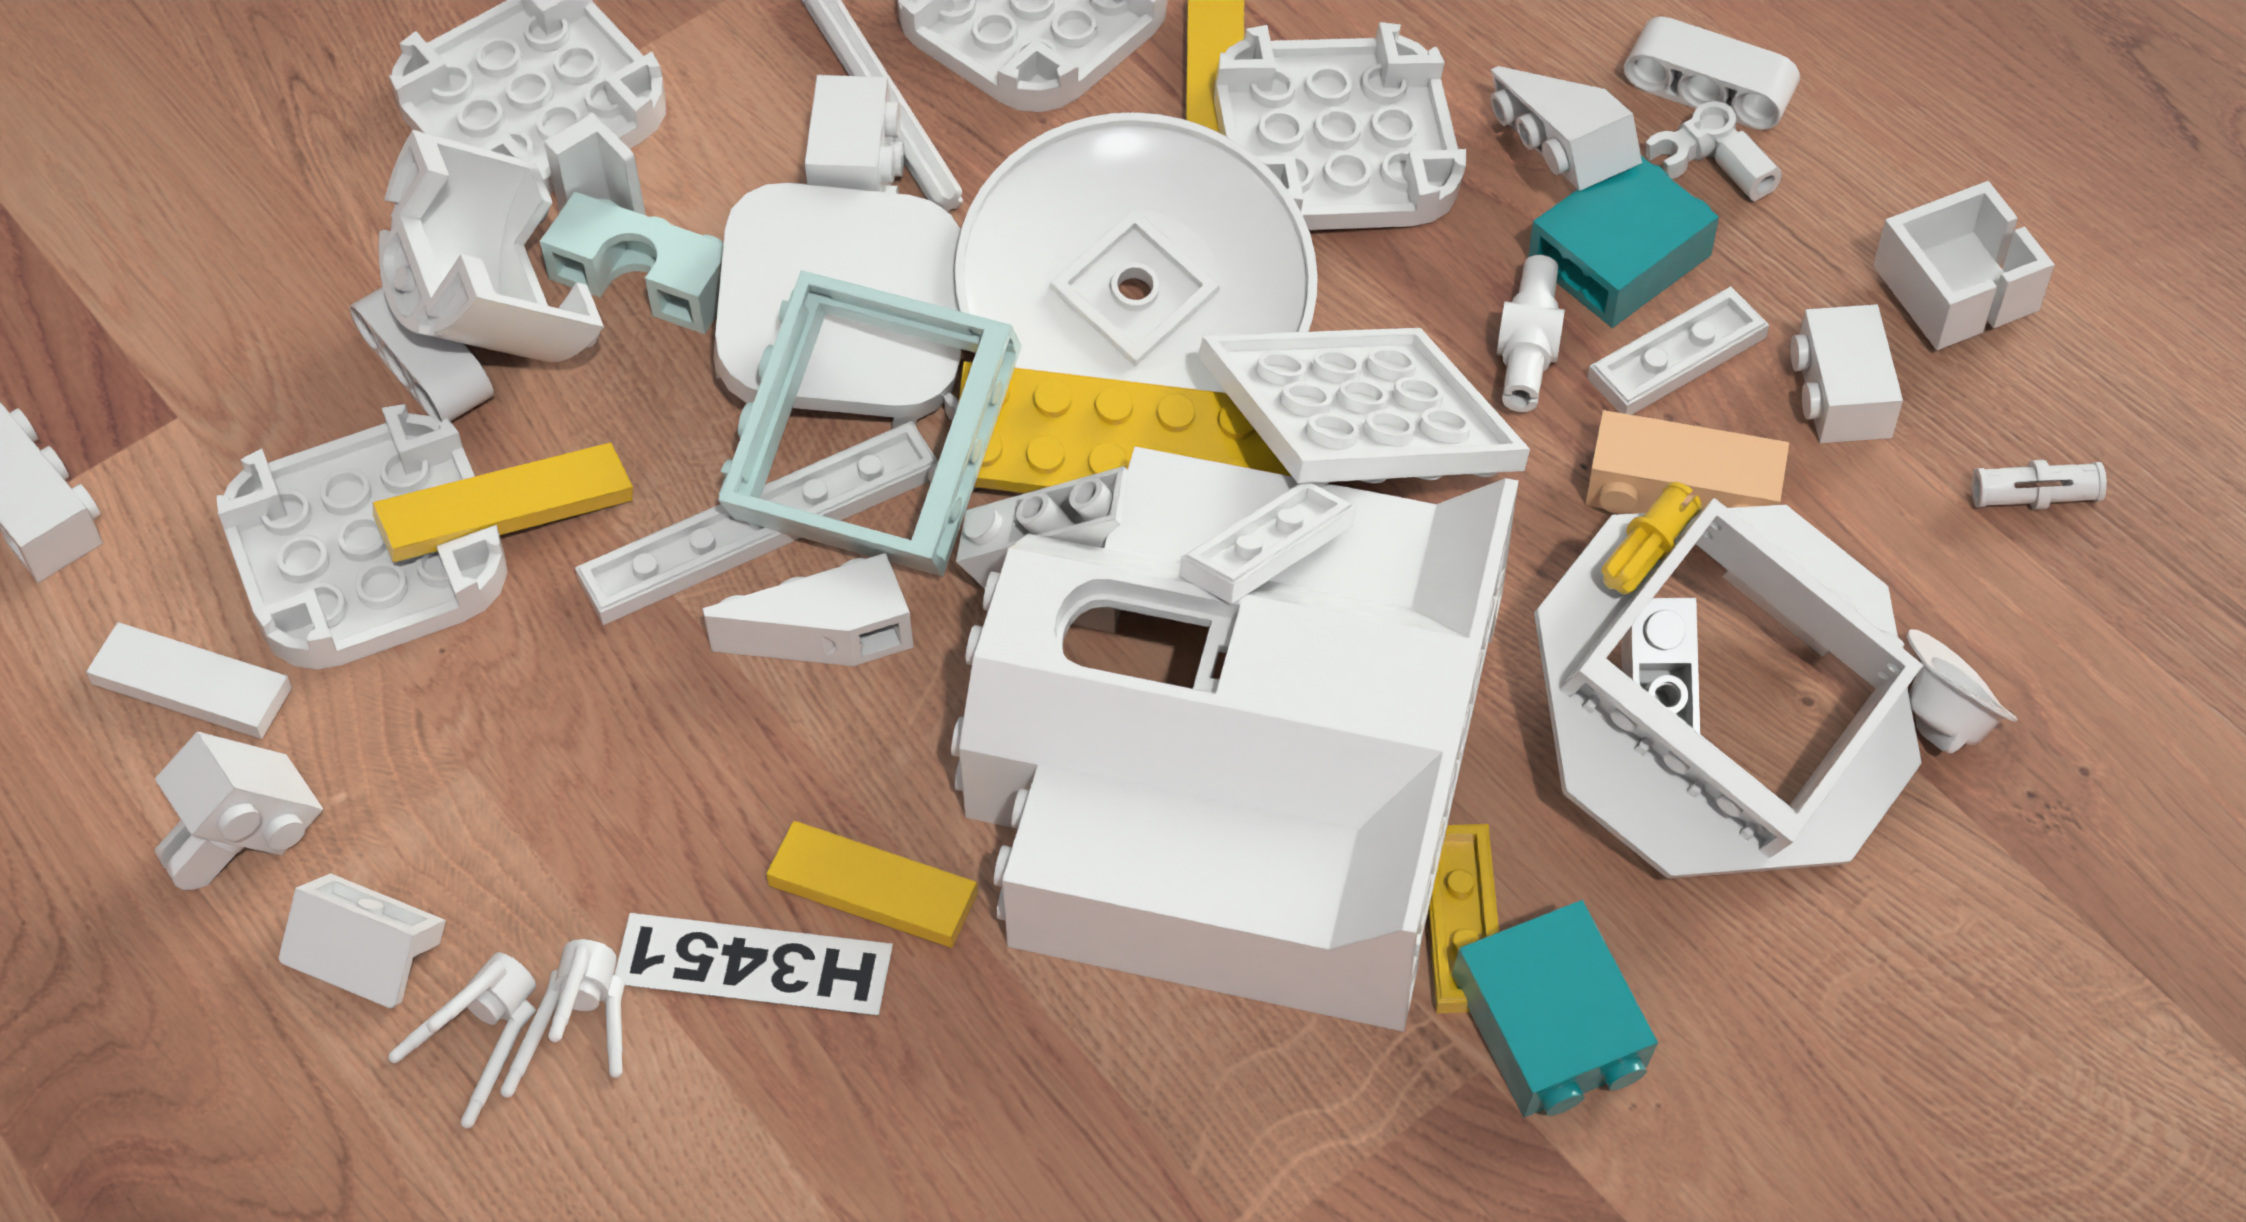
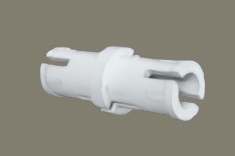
(2078, 484)

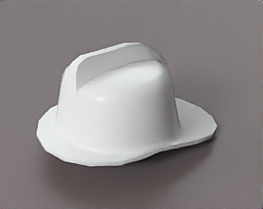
(1950, 697)

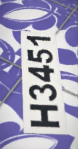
(754, 964)

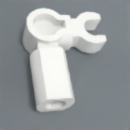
(1715, 135)

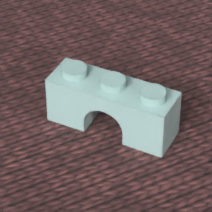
(599, 241)

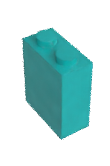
(1625, 239)
(1554, 1010)

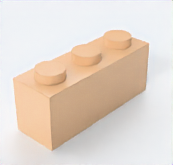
(1644, 454)

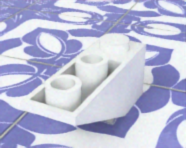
(1570, 124)
(1071, 511)
(39, 512)
(822, 618)
(1663, 655)

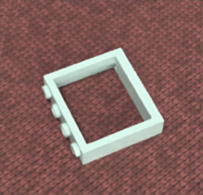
(964, 449)

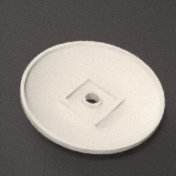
(1141, 203)

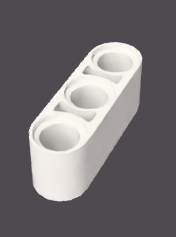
(1704, 66)
(433, 370)

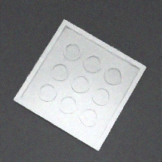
(1362, 405)

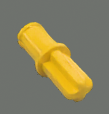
(1650, 538)

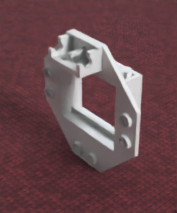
(1664, 782)

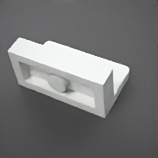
(594, 163)
(356, 938)

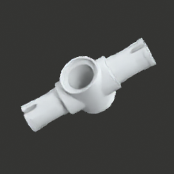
(1530, 333)

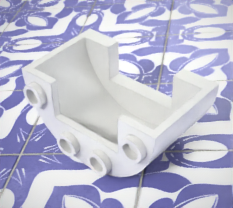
(460, 257)

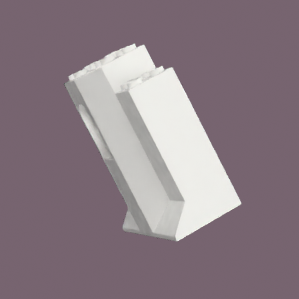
(1267, 820)

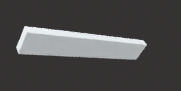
(718, 542)

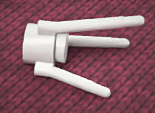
(578, 984)
(492, 994)

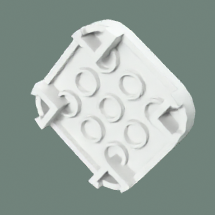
(1031, 50)
(526, 76)
(1345, 125)
(854, 237)
(319, 561)

